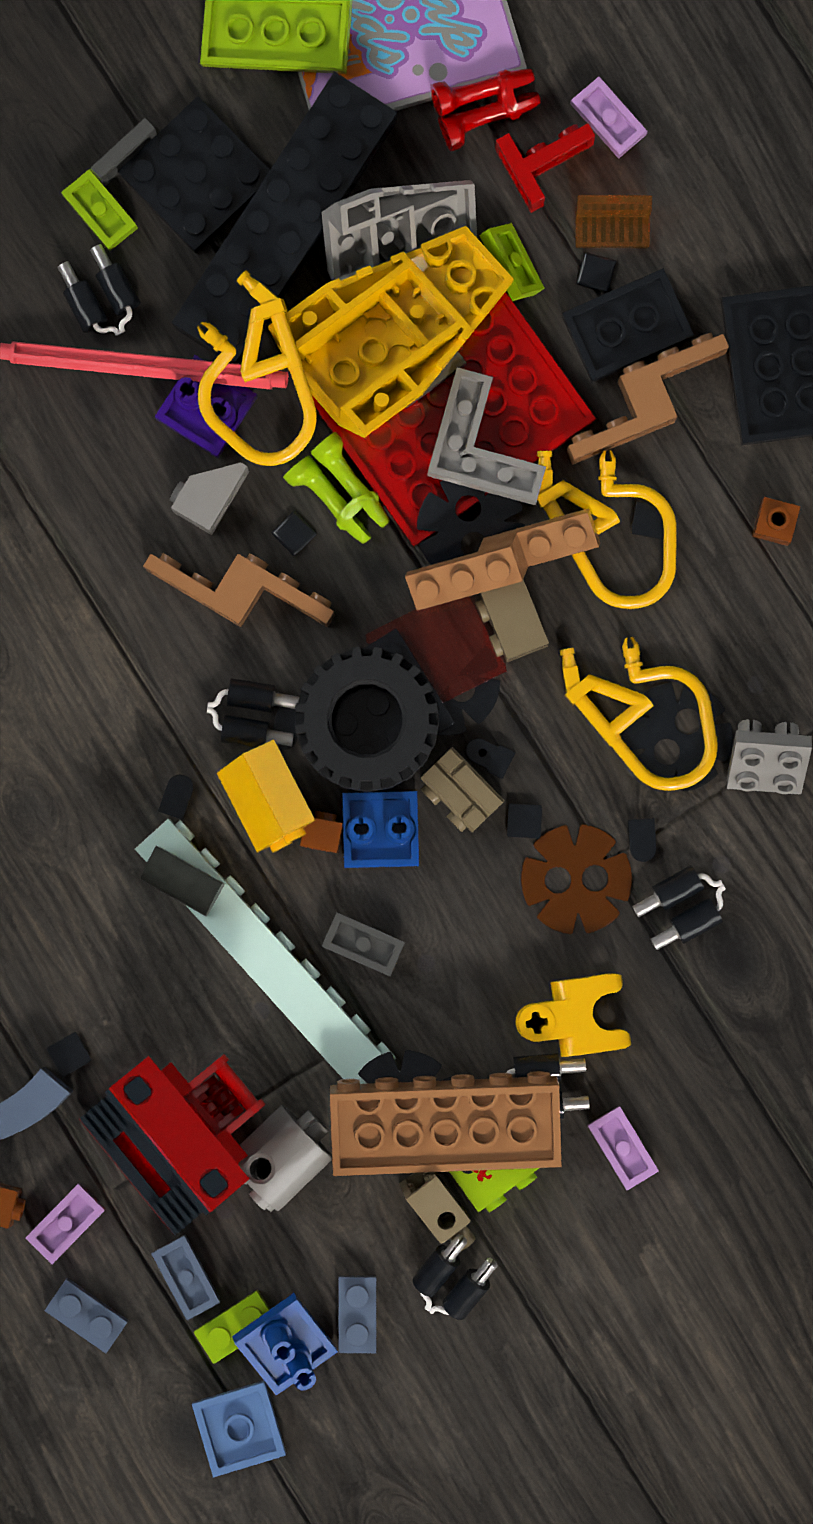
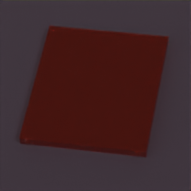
(448, 646)

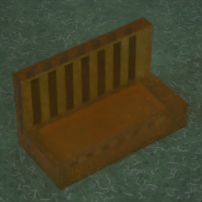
(613, 221)

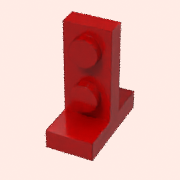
(541, 159)

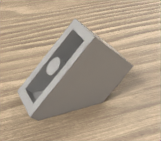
(208, 495)

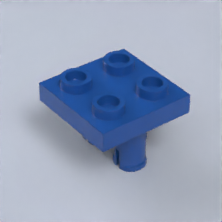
(380, 829)
(285, 1345)

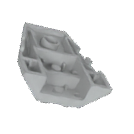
(393, 220)

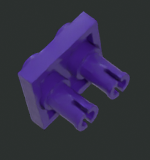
(183, 414)

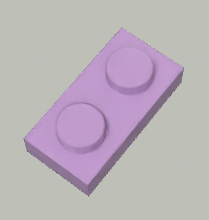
(608, 117)
(623, 1148)
(65, 1223)

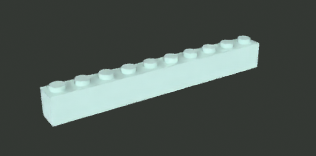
(271, 964)

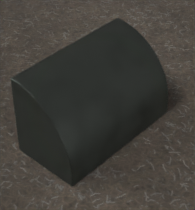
(181, 881)

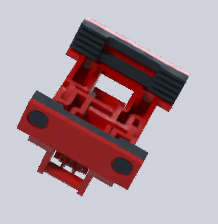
(172, 1142)

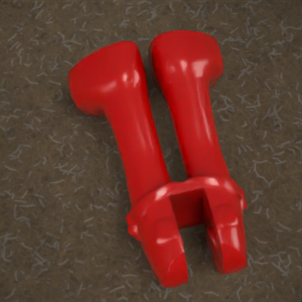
(449, 98)

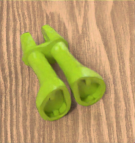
(309, 474)

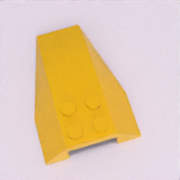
(393, 327)

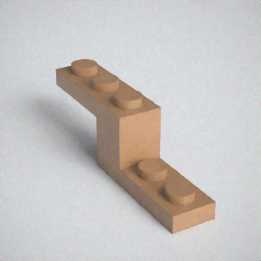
(647, 397)
(502, 559)
(240, 588)

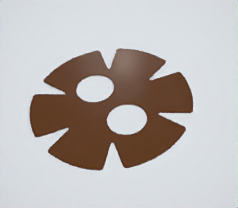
(563, 907)

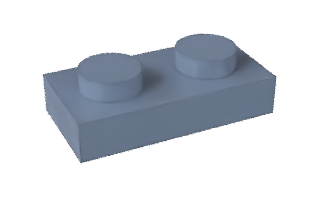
(186, 1277)
(357, 1314)
(86, 1315)

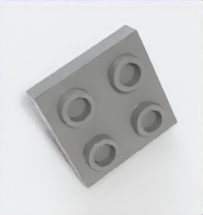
(769, 760)

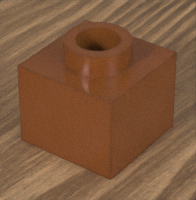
(764, 526)
(323, 833)
(10, 1205)

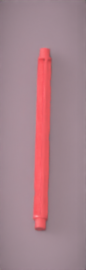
(131, 364)

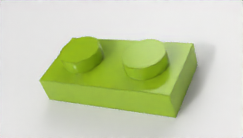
(99, 210)
(510, 253)
(217, 1333)

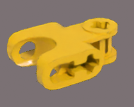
(571, 1016)

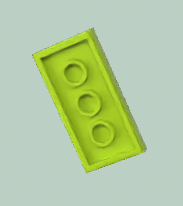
(277, 35)

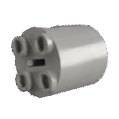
(294, 1155)

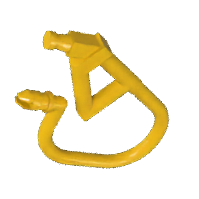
(250, 369)
(608, 518)
(640, 704)

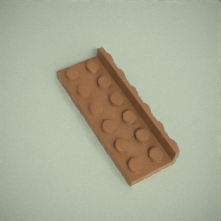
(445, 1124)

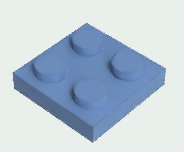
(239, 1428)

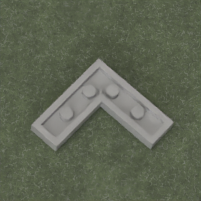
(462, 463)

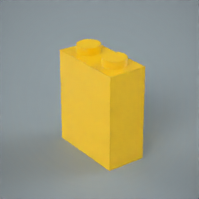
(266, 797)

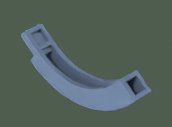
(32, 1102)

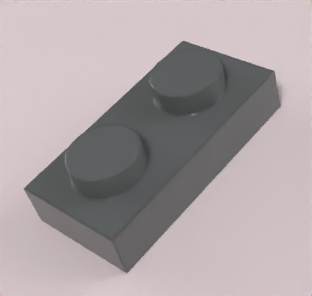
(363, 944)

